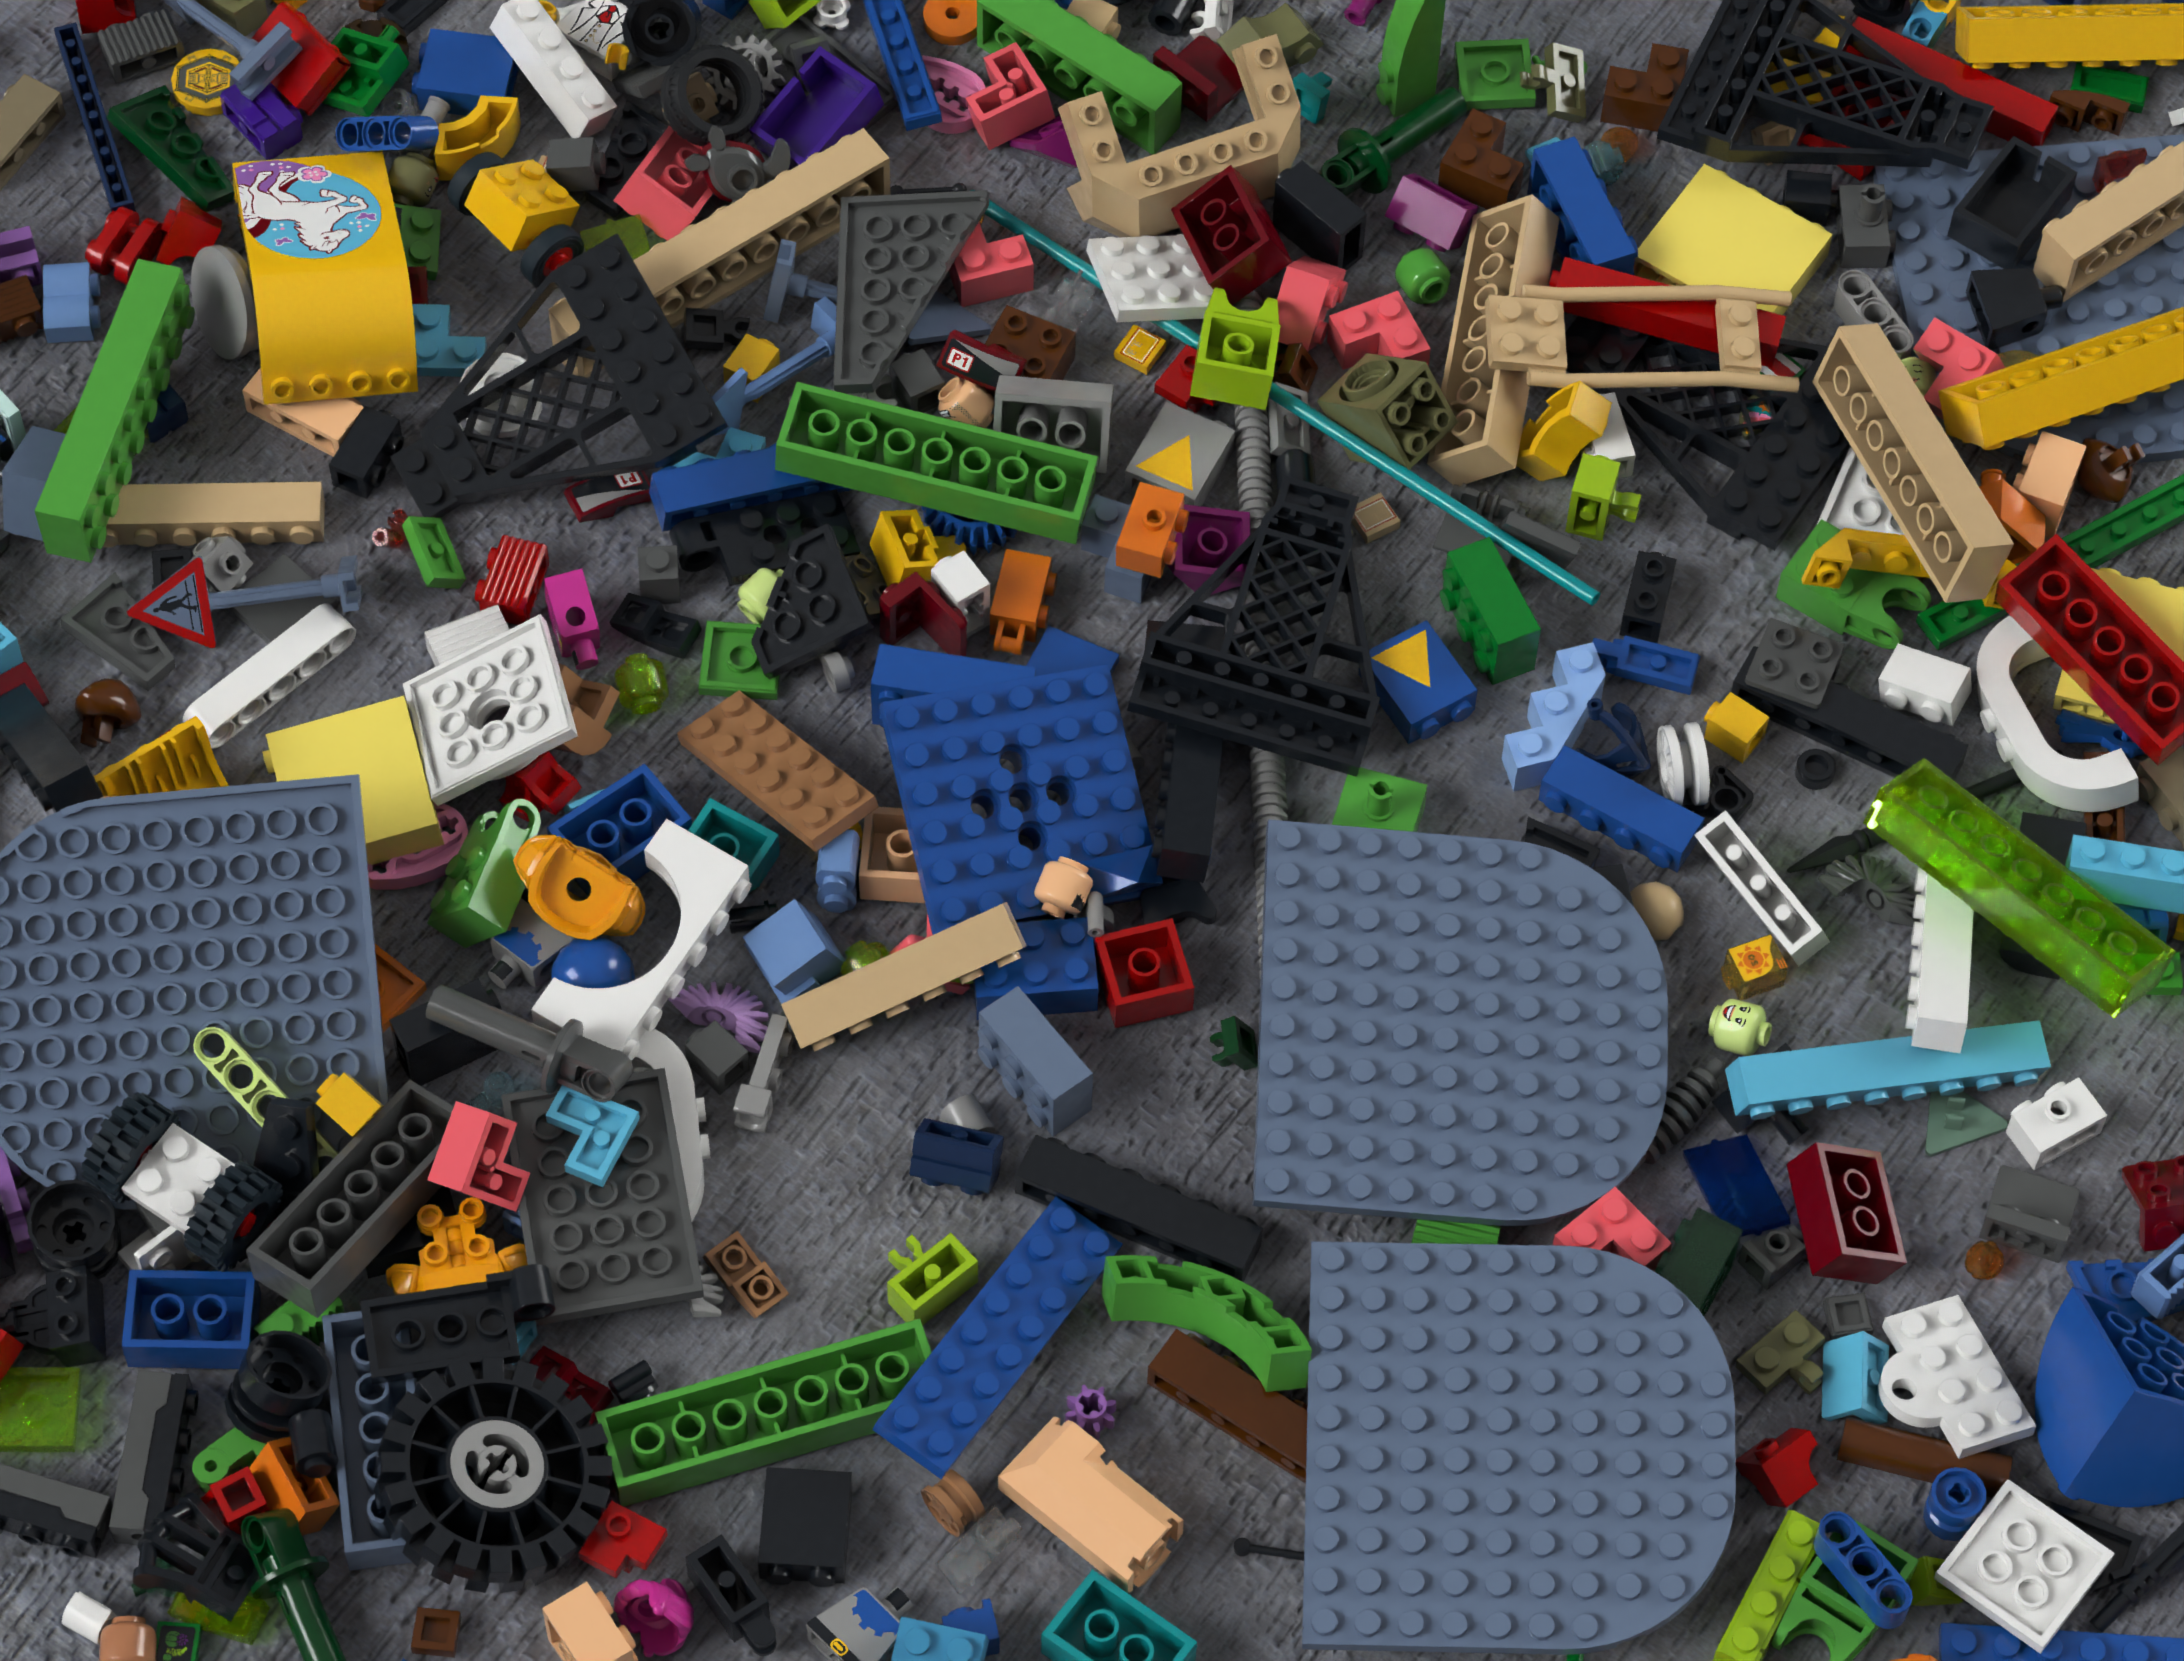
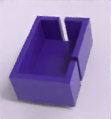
(837, 105)

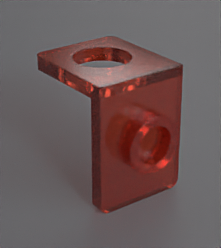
(2116, 165)

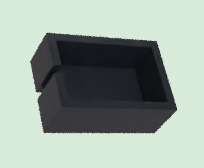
(2009, 208)

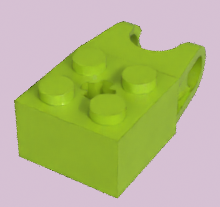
(1236, 352)

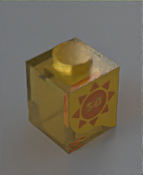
(1754, 967)

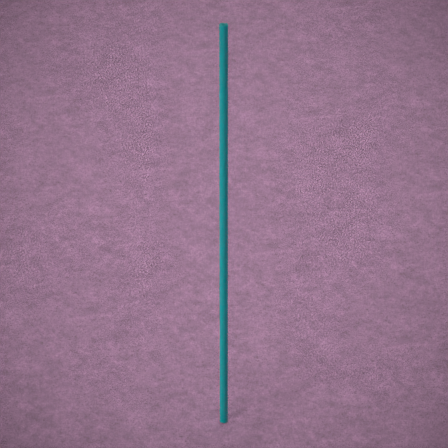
(1327, 426)

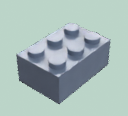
(1034, 1061)

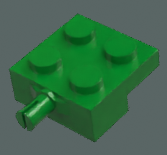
(373, 69)

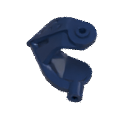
(1632, 744)

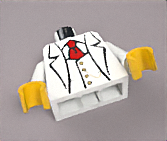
(596, 33)

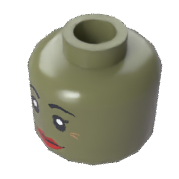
(412, 179)

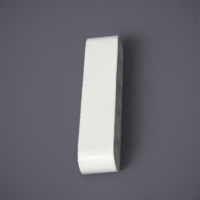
(272, 674)

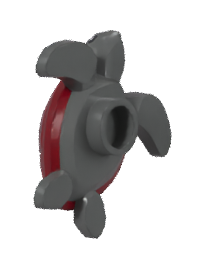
(736, 167)

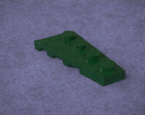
(166, 140)

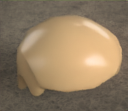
(1658, 908)

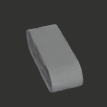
(1870, 305)

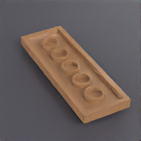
(777, 770)

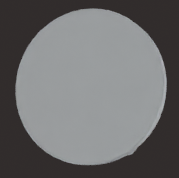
(224, 301)

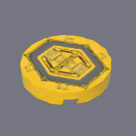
(201, 79)

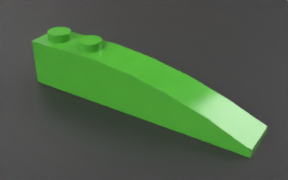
(1410, 54)

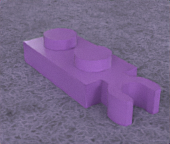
(15, 1202)

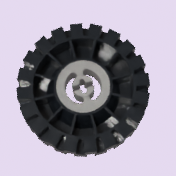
(515, 1523)

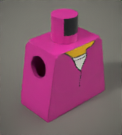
(573, 617)

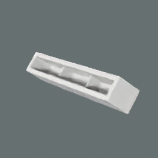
(1940, 967)

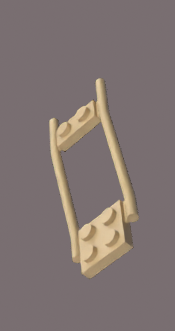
(1530, 336)

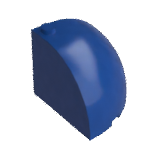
(2111, 1405)

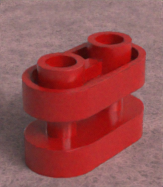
(123, 243)

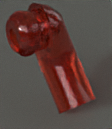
(392, 537)

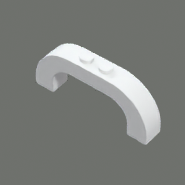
(2062, 781)
(659, 1052)

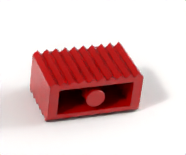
(513, 578)

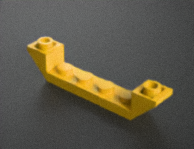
(1873, 553)

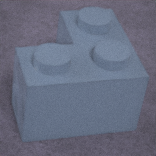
(25, 480)
(1100, 536)

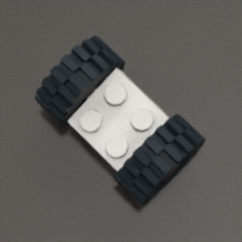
(181, 1180)

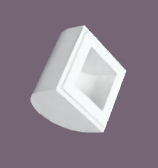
(87, 1616)

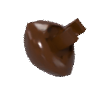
(2107, 470)
(105, 707)

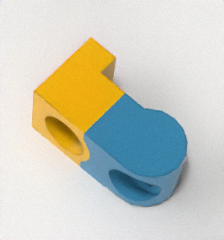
(1929, 21)

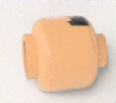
(1063, 887)

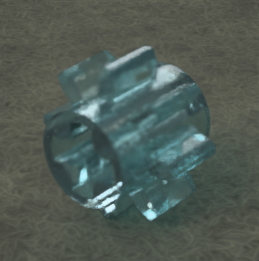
(1605, 161)

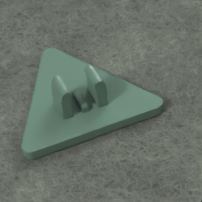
(1958, 1121)

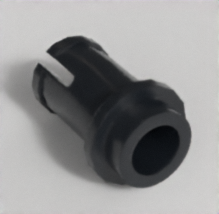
(754, 916)

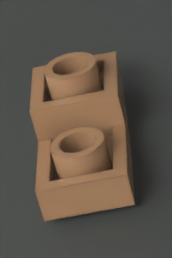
(745, 1276)

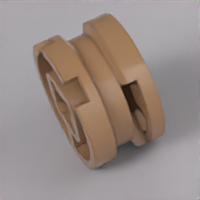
(953, 1503)

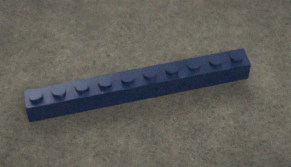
(93, 117)

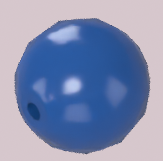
(593, 964)

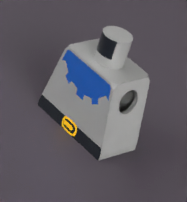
(526, 948)
(859, 1626)

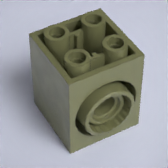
(1391, 407)

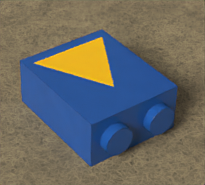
(1420, 683)

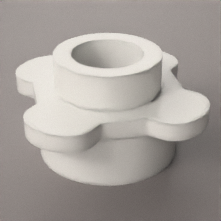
(838, 19)

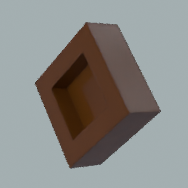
(436, 1632)

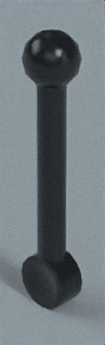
(896, 189)
(1243, 1547)

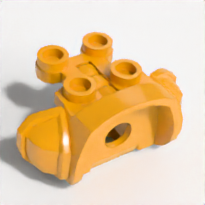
(548, 866)
(456, 1254)

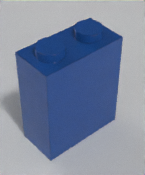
(462, 69)

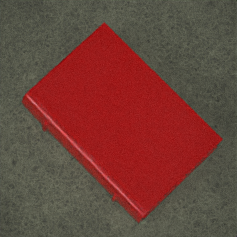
(314, 69)

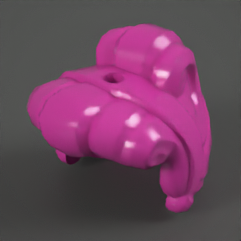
(658, 1612)

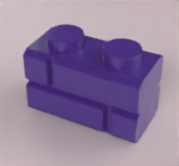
(264, 121)

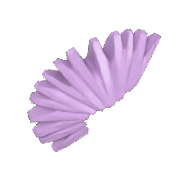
(730, 1010)

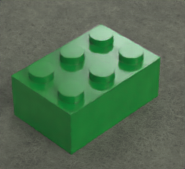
(1490, 611)

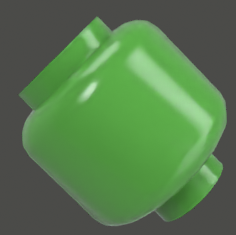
(1423, 276)

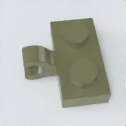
(1563, 81)
(1784, 1353)

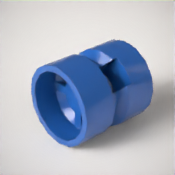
(1954, 1503)

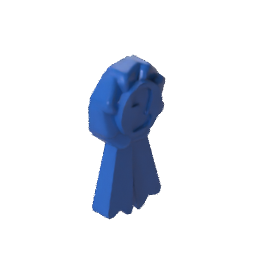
(2080, 729)

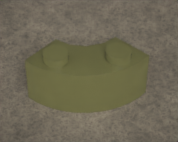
(1294, 33)

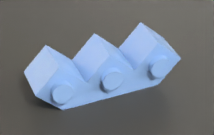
(1554, 716)

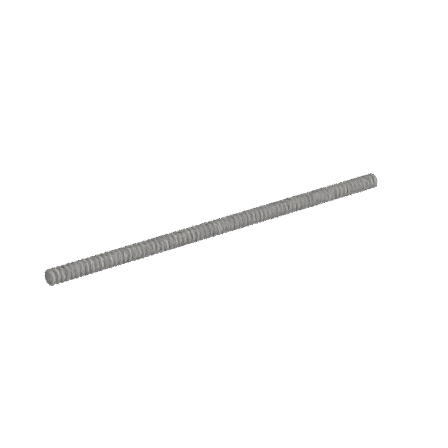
(1256, 497)

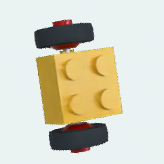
(521, 209)

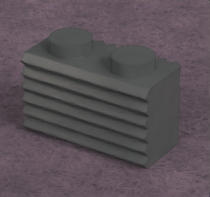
(141, 45)

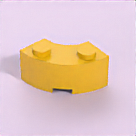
(487, 128)
(1562, 431)

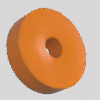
(948, 30)

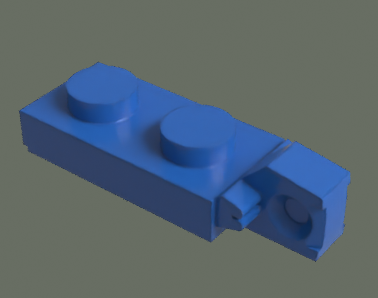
(1649, 663)

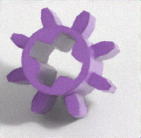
(1084, 1403)

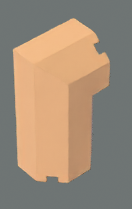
(1091, 1504)

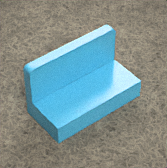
(1852, 1377)

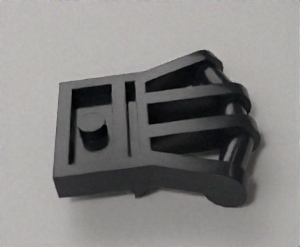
(217, 1581)

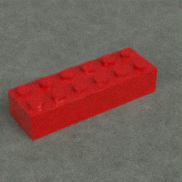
(2099, 645)

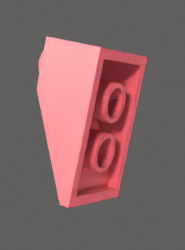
(664, 188)

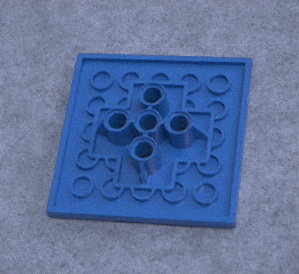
(1060, 737)

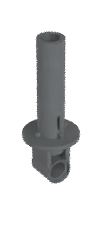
(563, 1056)

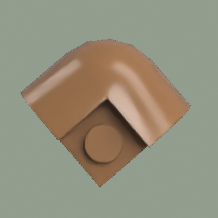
(590, 709)

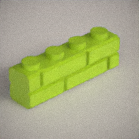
(1770, 1591)

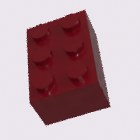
(1231, 235)
(1846, 1213)

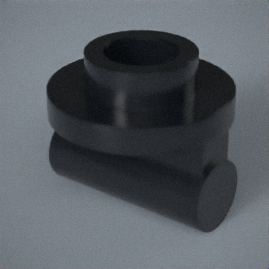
(634, 1383)

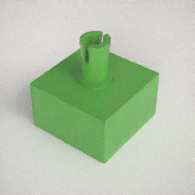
(1380, 802)

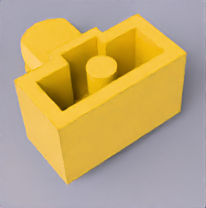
(907, 546)

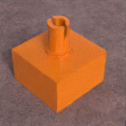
(2016, 513)

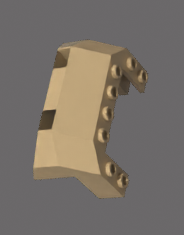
(1139, 195)

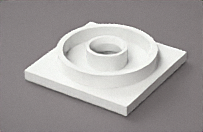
(460, 695)

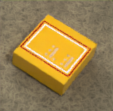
(1140, 349)

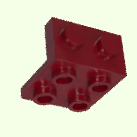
(1206, 75)
(921, 604)
(2160, 1196)

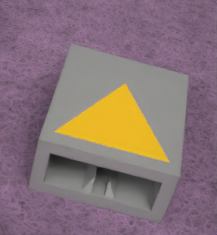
(1181, 454)

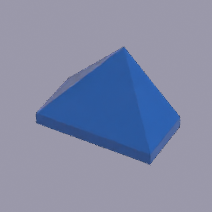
(1123, 872)

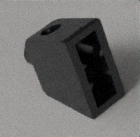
(2009, 304)

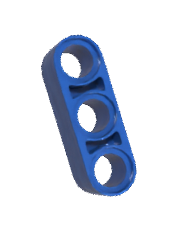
(387, 133)
(1860, 1550)

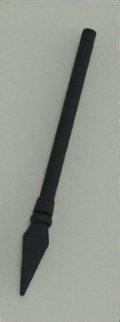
(1861, 840)

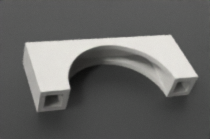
(706, 889)

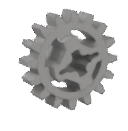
(758, 54)

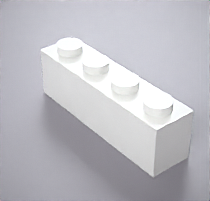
(553, 67)
(1762, 888)

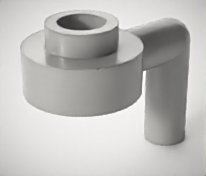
(836, 669)
(1099, 917)

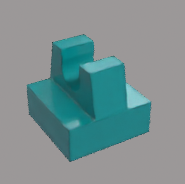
(1313, 95)

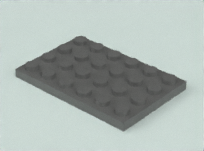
(613, 1242)

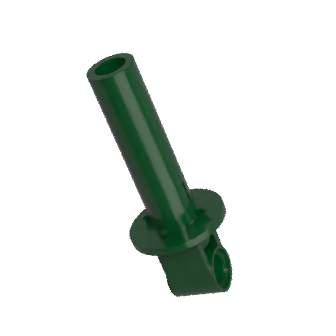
(1366, 159)
(290, 1575)

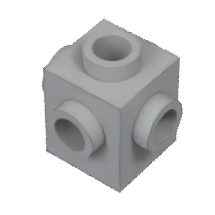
(223, 562)

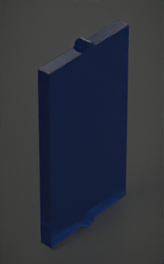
(1736, 1185)

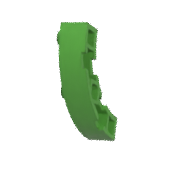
(1214, 1307)

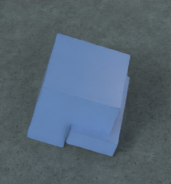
(793, 951)

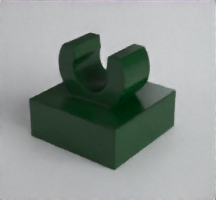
(1238, 1044)

